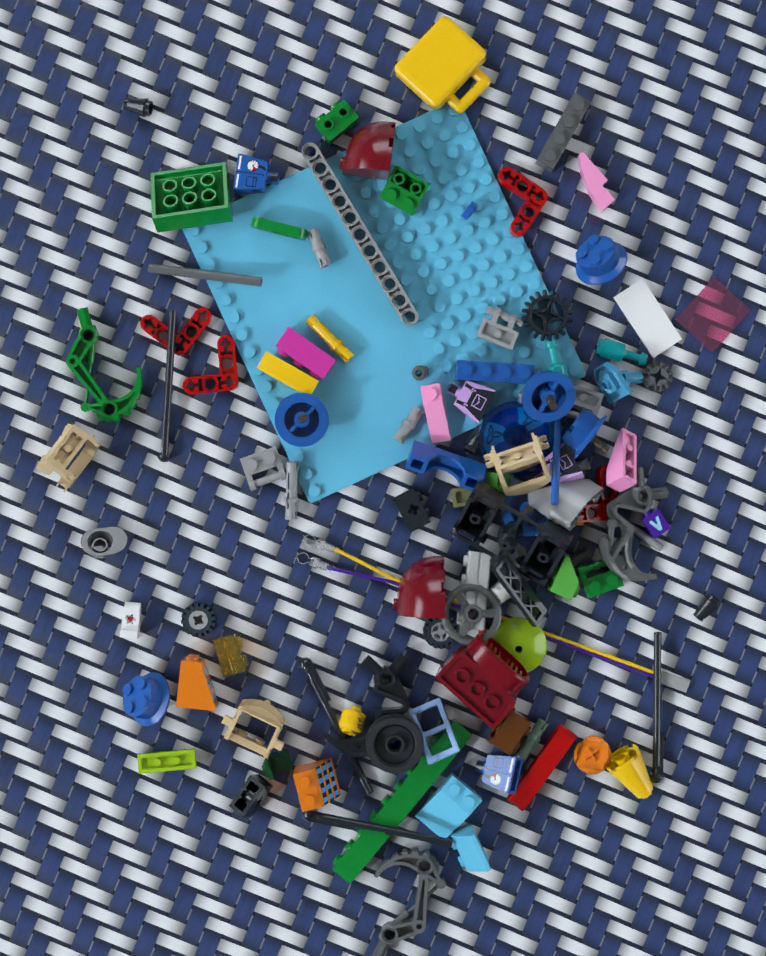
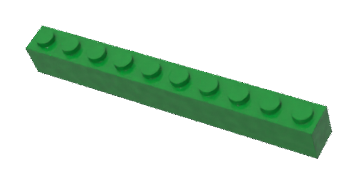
(398, 804)

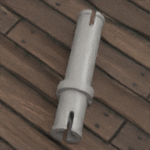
(291, 490)

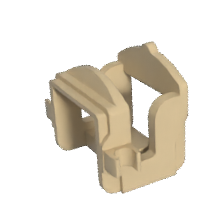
(64, 451)
(518, 460)
(263, 711)

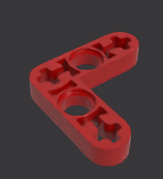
(530, 202)
(156, 322)
(224, 373)
(600, 507)

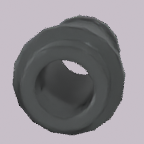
(416, 369)

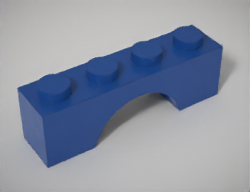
(493, 372)
(427, 457)

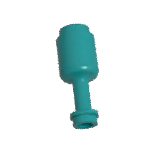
(616, 351)
(555, 365)

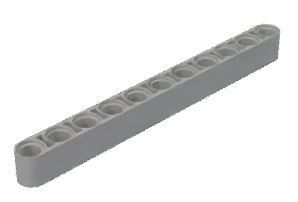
(357, 225)

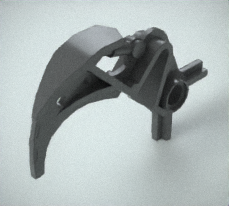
(630, 501)

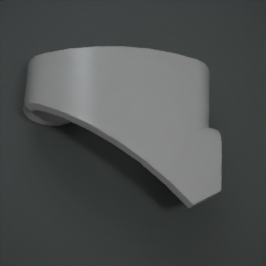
(572, 499)

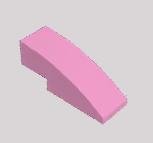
(593, 182)

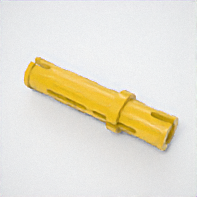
(336, 345)

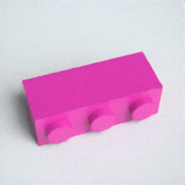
(305, 354)

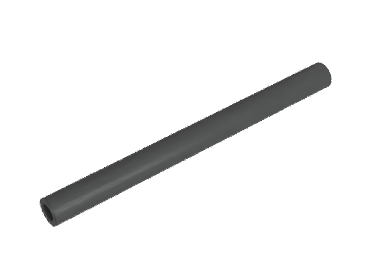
(205, 274)

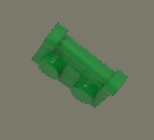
(598, 583)

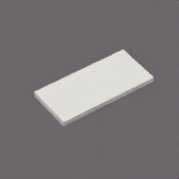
(647, 318)

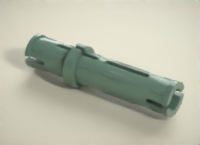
(531, 739)

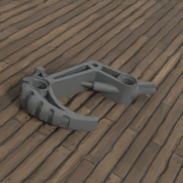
(404, 925)

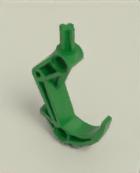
(75, 361)

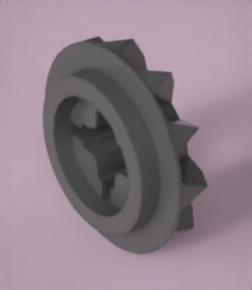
(662, 384)

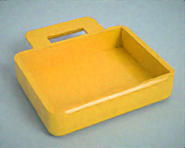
(442, 65)

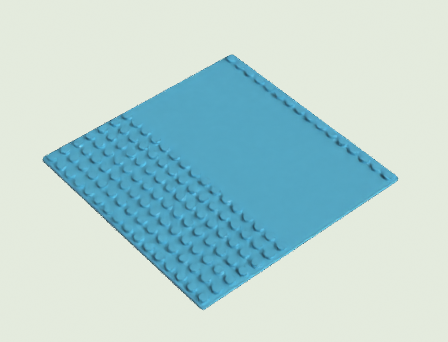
(439, 258)

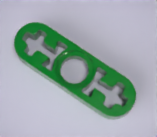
(278, 228)

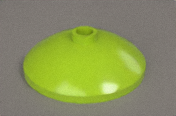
(519, 632)

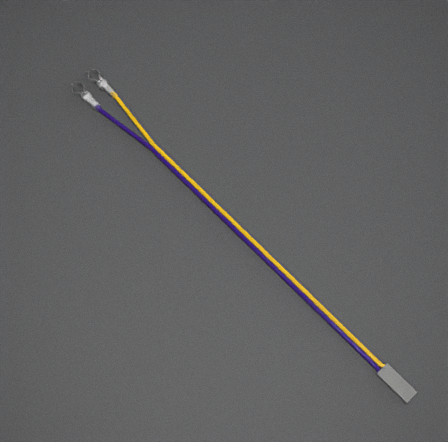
(666, 678)

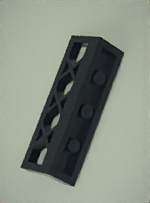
(518, 589)

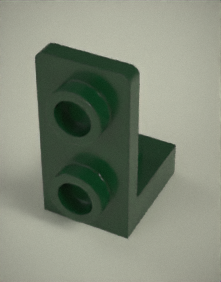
(277, 763)

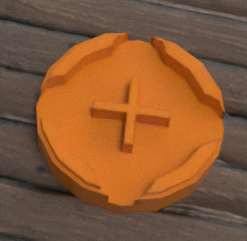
(592, 755)

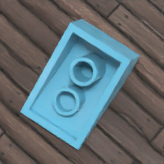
(448, 806)
(470, 849)

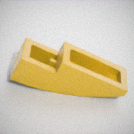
(287, 374)

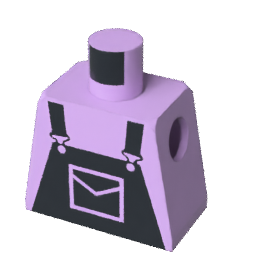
(471, 399)
(568, 467)

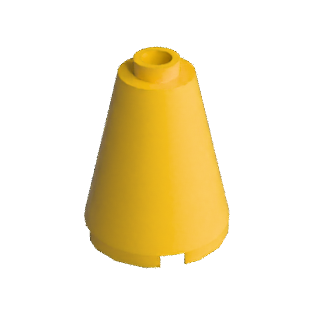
(631, 771)

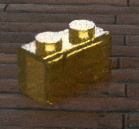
(230, 654)

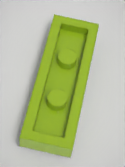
(166, 760)

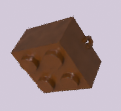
(510, 731)

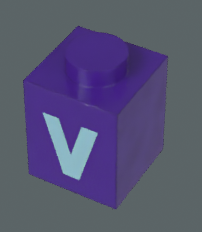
(654, 523)

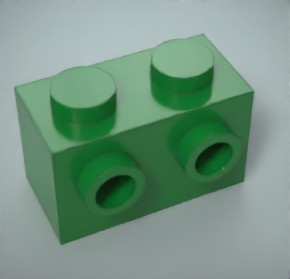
(336, 121)

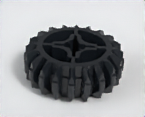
(538, 313)

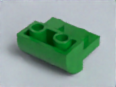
(404, 190)

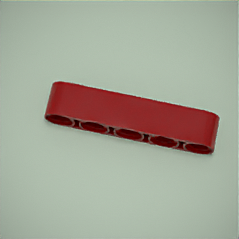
(542, 767)

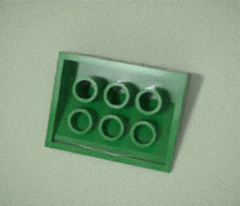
(191, 197)

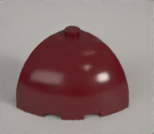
(370, 151)
(422, 589)

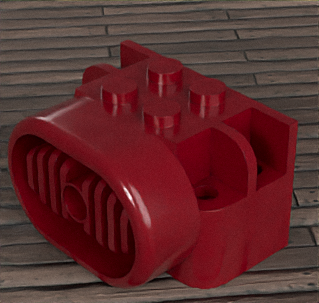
(484, 678)

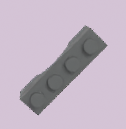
(562, 132)

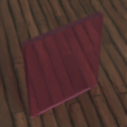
(713, 314)

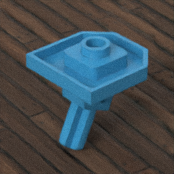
(615, 382)

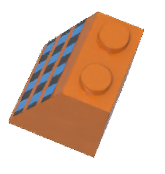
(195, 685)
(316, 784)

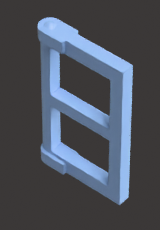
(455, 748)

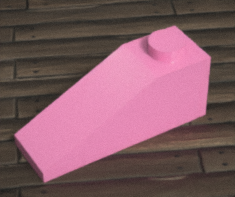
(436, 412)
(622, 466)

